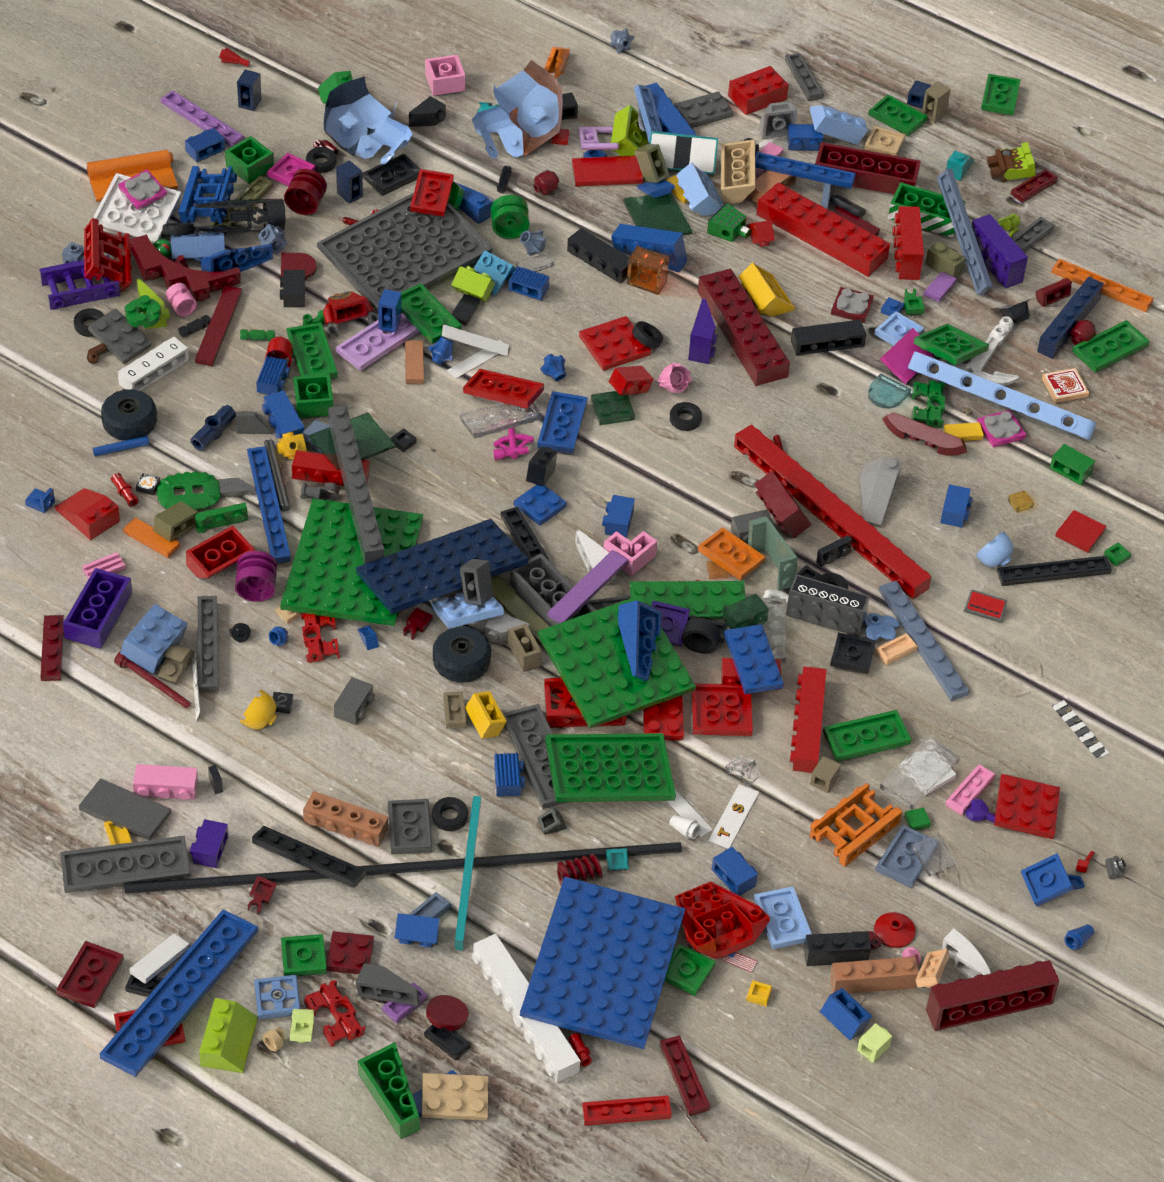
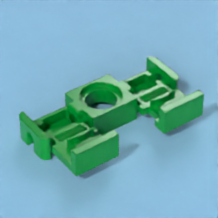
(932, 412)

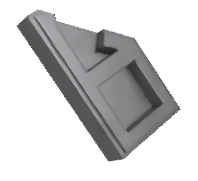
(235, 487)

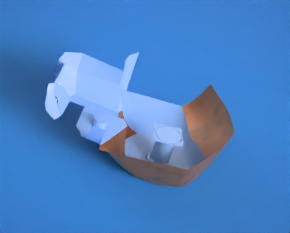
(526, 112)

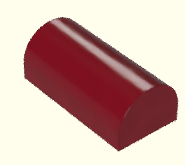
(1054, 292)

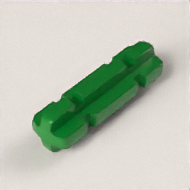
(257, 334)

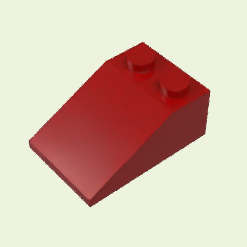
(89, 512)

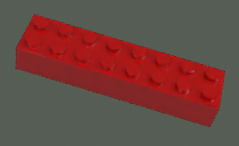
(823, 229)

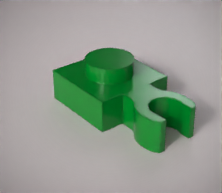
(913, 304)

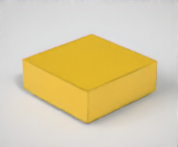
(759, 993)

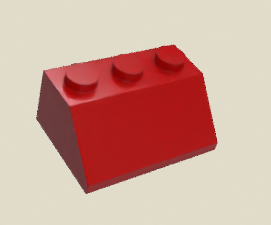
(217, 553)

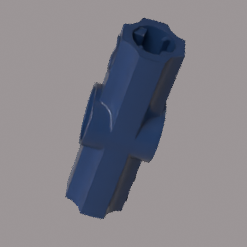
(213, 427)

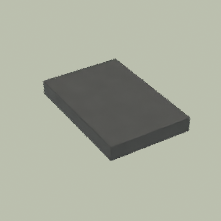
(409, 826)

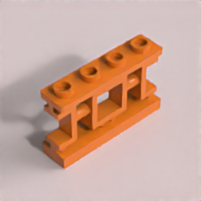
(865, 835)

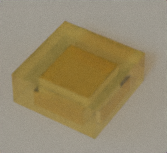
(1020, 501)

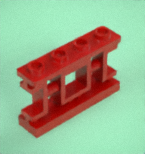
(98, 265)

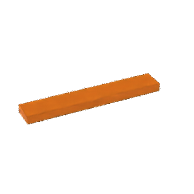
(1111, 288)

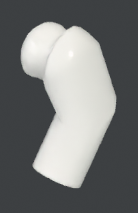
(775, 594)

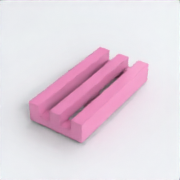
(104, 564)

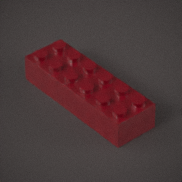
(872, 169)
(992, 995)

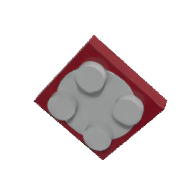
(852, 304)

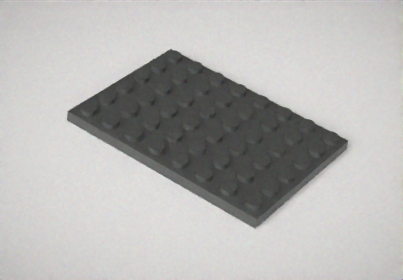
(402, 249)

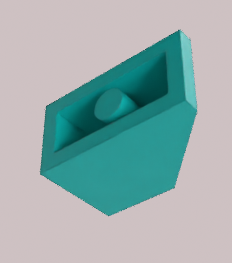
(959, 164)

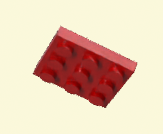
(613, 343)
(721, 710)
(1027, 806)

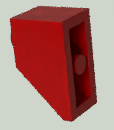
(761, 232)

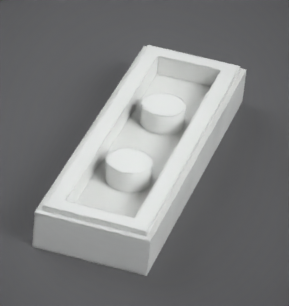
(159, 958)

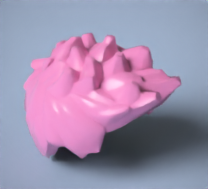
(675, 378)

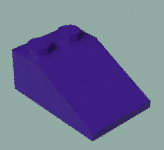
(703, 336)

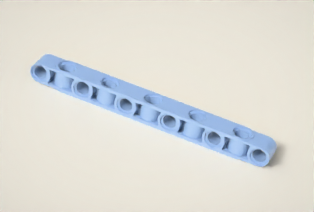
(1013, 400)

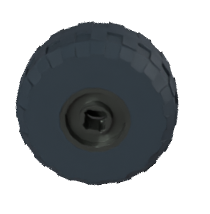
(128, 414)
(461, 654)

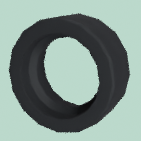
(703, 627)

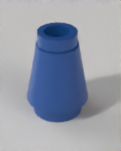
(1078, 937)

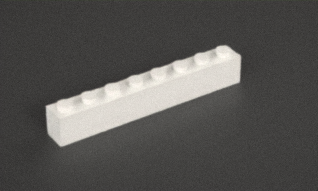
(512, 987)

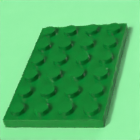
(610, 767)

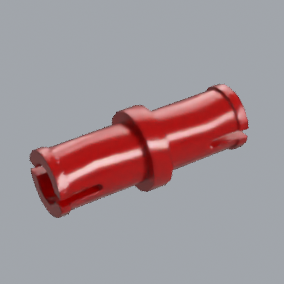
(124, 489)

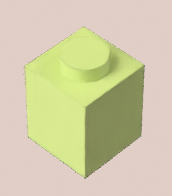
(874, 1042)

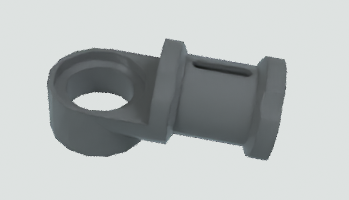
(320, 492)

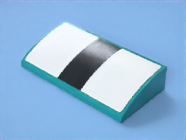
(683, 149)

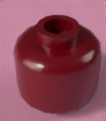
(546, 182)
(1082, 331)

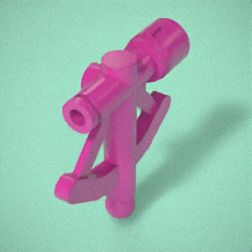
(514, 450)

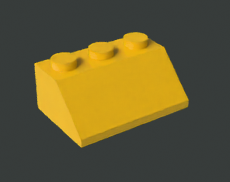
(765, 291)

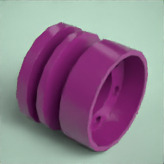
(256, 576)

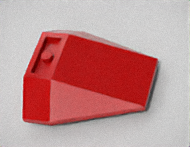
(720, 920)

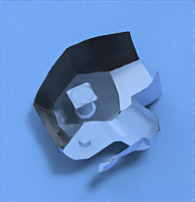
(361, 122)

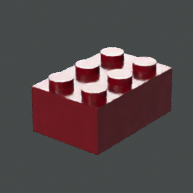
(781, 505)

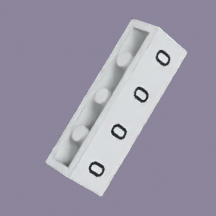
(153, 365)

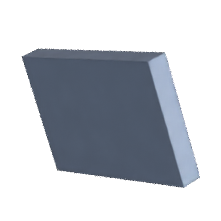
(900, 860)

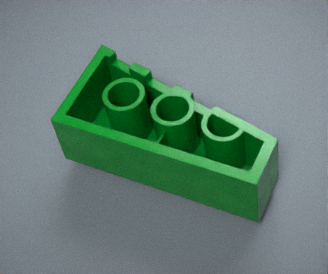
(390, 1088)

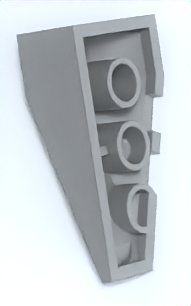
(877, 487)

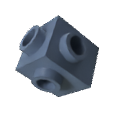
(273, 236)
(73, 253)

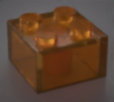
(647, 270)

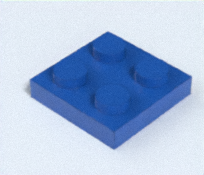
(540, 504)
(1047, 879)

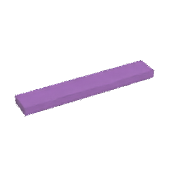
(200, 117)
(587, 587)

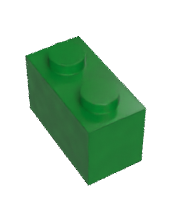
(1072, 464)

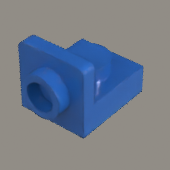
(40, 500)

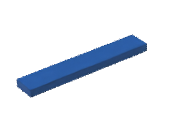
(804, 170)

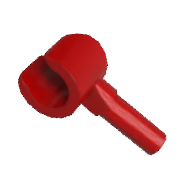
(1082, 865)

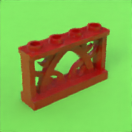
(564, 715)

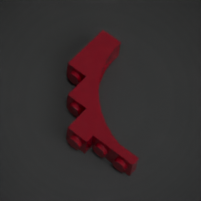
(199, 283)

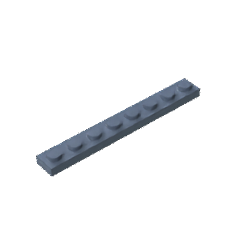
(964, 232)
(927, 645)

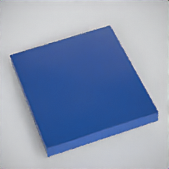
(656, 189)

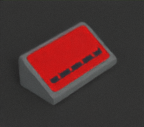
(986, 606)

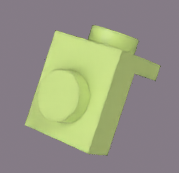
(302, 1025)

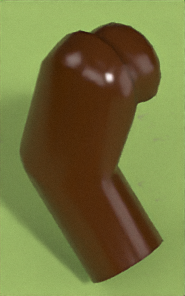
(93, 353)

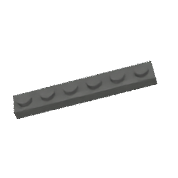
(207, 644)

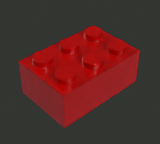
(758, 90)

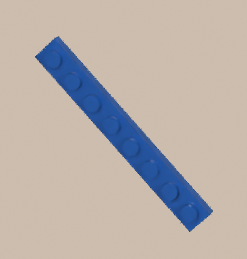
(268, 504)

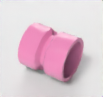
(181, 299)

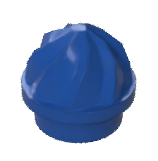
(278, 636)

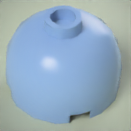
(997, 551)

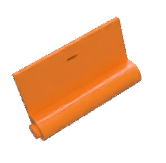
(158, 164)

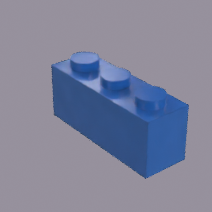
(282, 414)

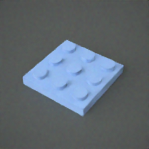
(456, 613)

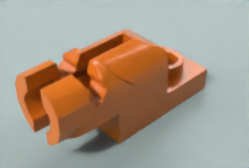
(557, 61)

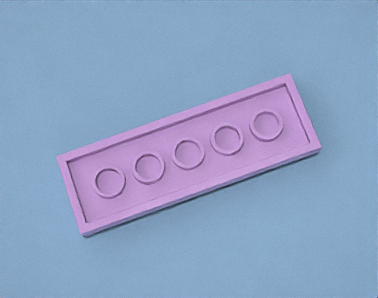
(374, 343)

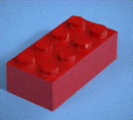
(908, 243)

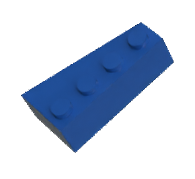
(665, 242)

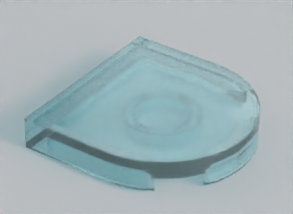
(887, 392)

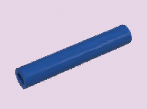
(120, 446)

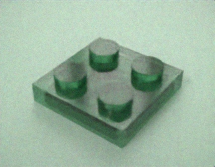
(612, 408)

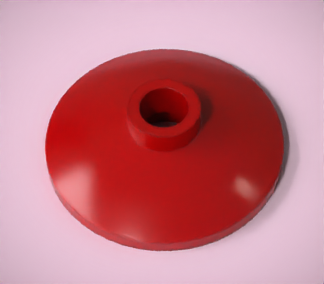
(895, 936)

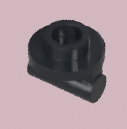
(240, 632)

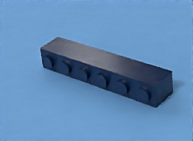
(1075, 310)

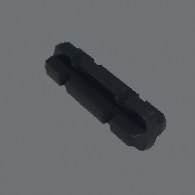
(504, 179)
(194, 326)

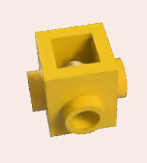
(297, 444)

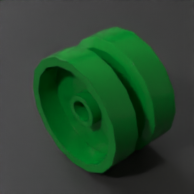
(510, 216)

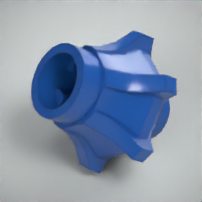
(442, 350)
(554, 367)

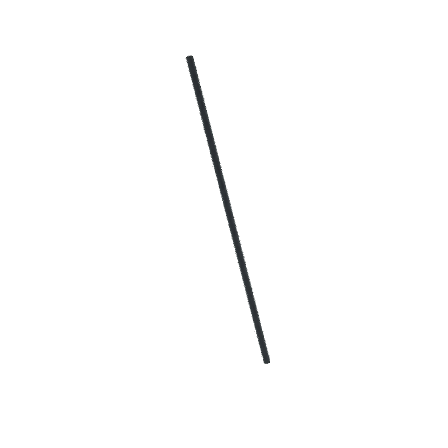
(394, 868)

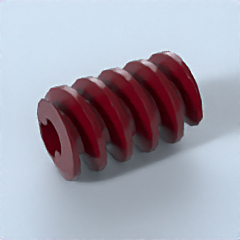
(579, 869)

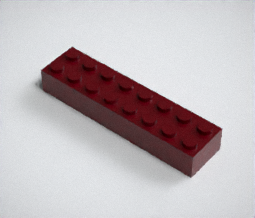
(743, 327)

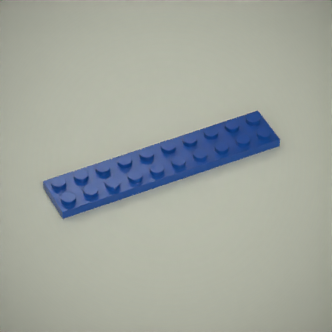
(178, 993)

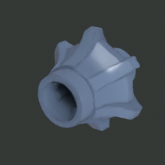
(621, 40)
(533, 241)

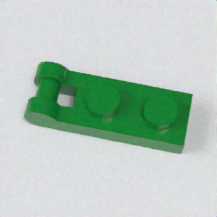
(221, 517)

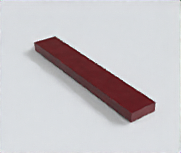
(218, 325)

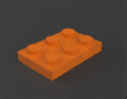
(731, 553)

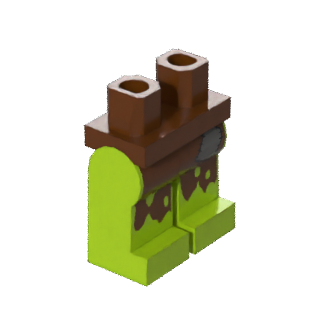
(1012, 163)

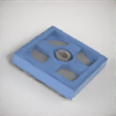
(276, 996)

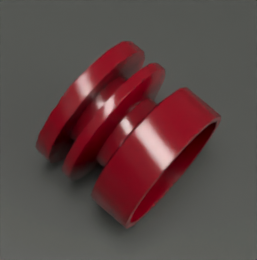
(305, 192)

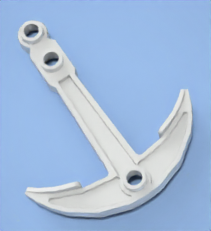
(978, 362)

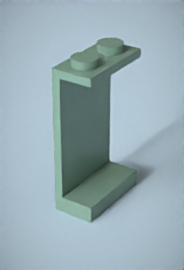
(765, 537)

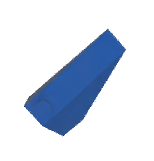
(476, 204)
(242, 258)
(639, 629)

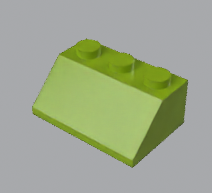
(628, 132)
(227, 1036)

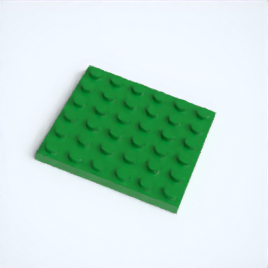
(597, 669)

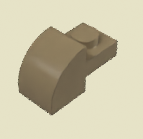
(176, 661)

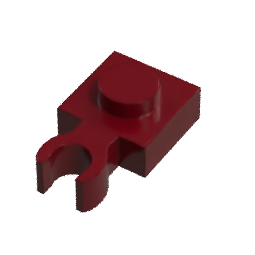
(417, 621)
(261, 892)

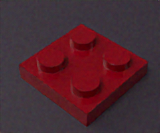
(349, 952)

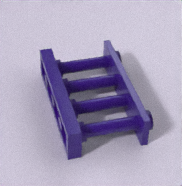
(68, 273)

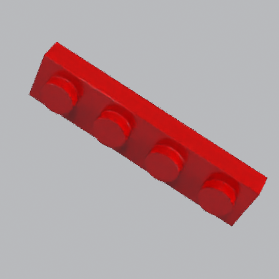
(626, 1110)

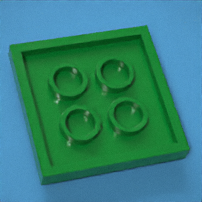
(951, 344)

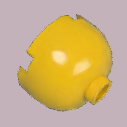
(260, 712)

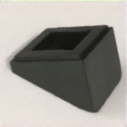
(551, 822)

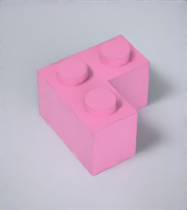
(638, 551)

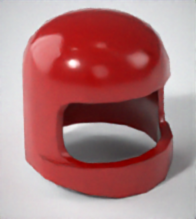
(280, 348)

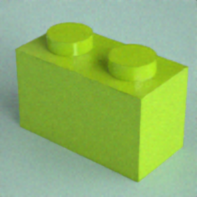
(473, 283)

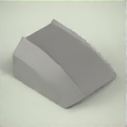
(776, 119)

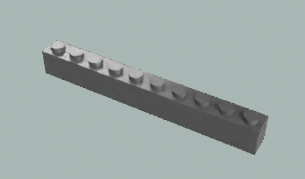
(355, 484)

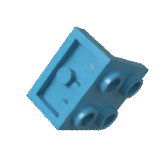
(496, 268)

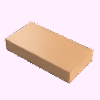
(896, 649)

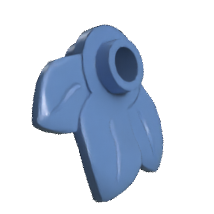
(882, 627)

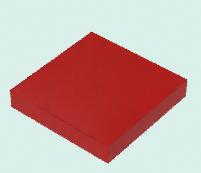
(1080, 531)

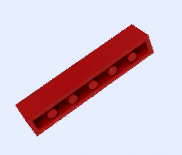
(809, 720)

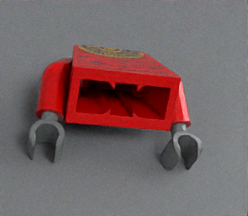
(346, 307)

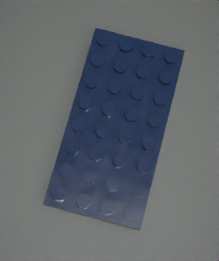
(434, 566)

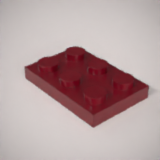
(90, 974)

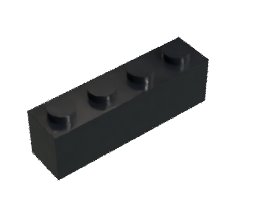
(598, 255)
(828, 337)

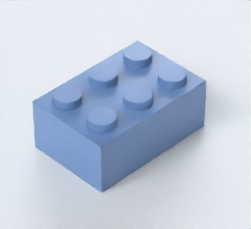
(153, 637)

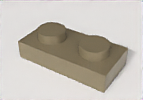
(454, 710)

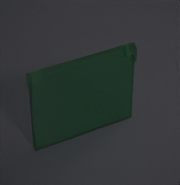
(657, 213)
(369, 438)

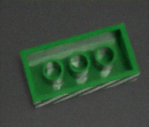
(932, 206)

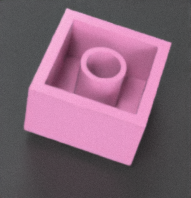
(445, 75)

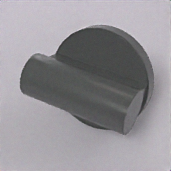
(1115, 866)

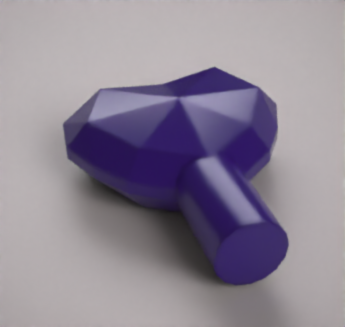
(979, 811)

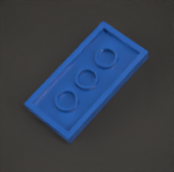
(562, 422)
(753, 659)

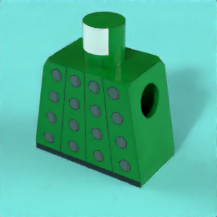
(728, 224)

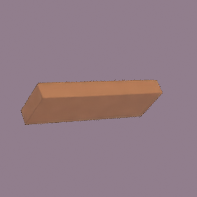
(414, 362)

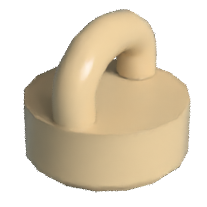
(274, 1039)

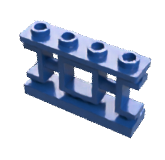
(201, 183)

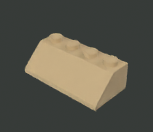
(737, 170)

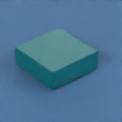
(617, 859)

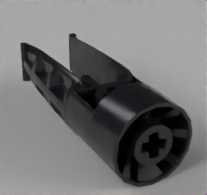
(272, 213)

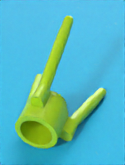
(1010, 223)

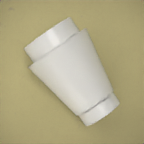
(687, 827)

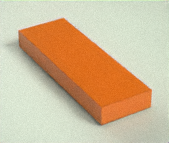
(144, 534)

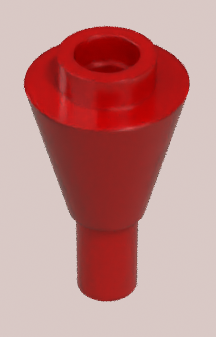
(230, 56)

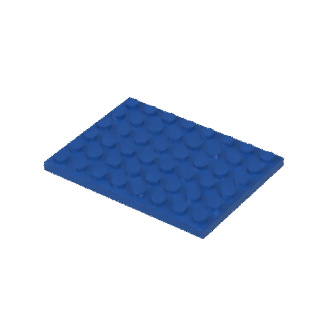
(603, 963)

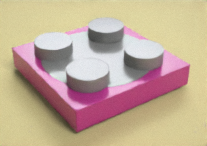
(142, 189)
(1001, 428)

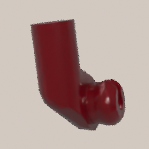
(324, 143)

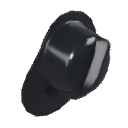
(1017, 312)

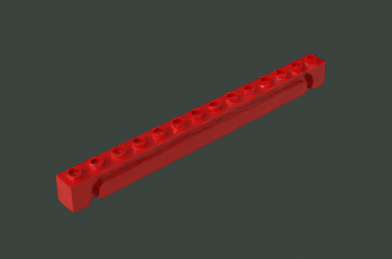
(833, 511)

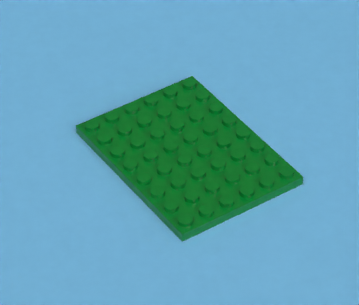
(326, 561)

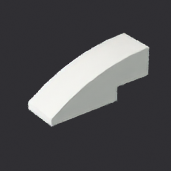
(966, 956)

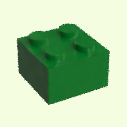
(249, 159)
(313, 395)

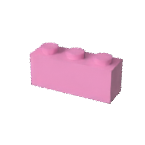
(165, 781)

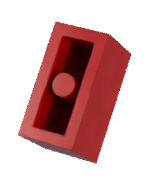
(631, 380)

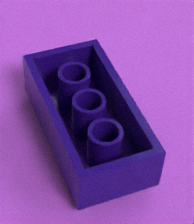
(999, 251)
(97, 608)

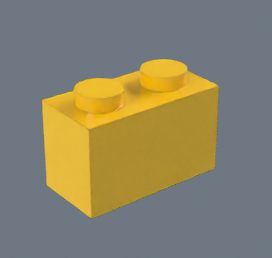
(485, 714)

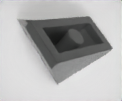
(249, 423)

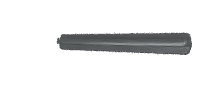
(278, 480)

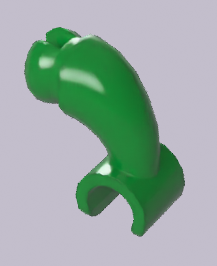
(307, 318)

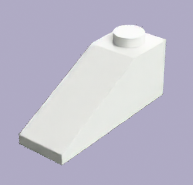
(590, 551)

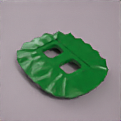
(188, 481)

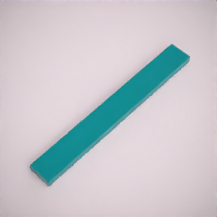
(467, 874)

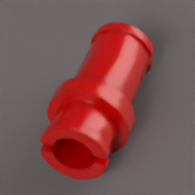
(579, 1048)

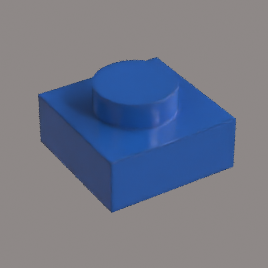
(891, 306)

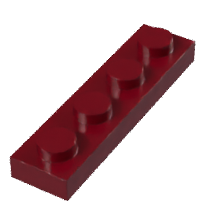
(52, 648)
(684, 1075)

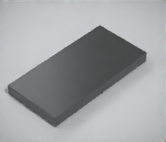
(125, 809)

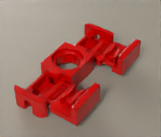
(315, 645)
(345, 1023)

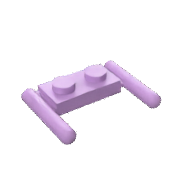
(589, 138)

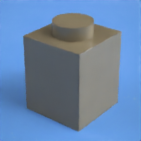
(825, 774)

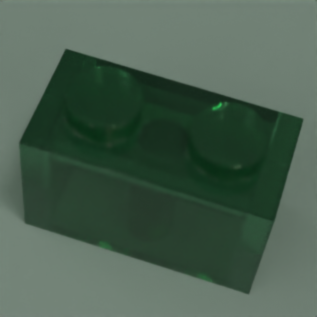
(746, 613)

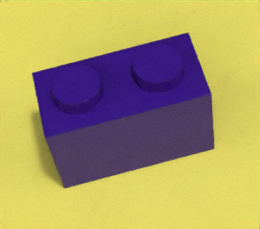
(209, 843)

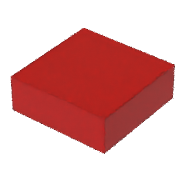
(561, 138)

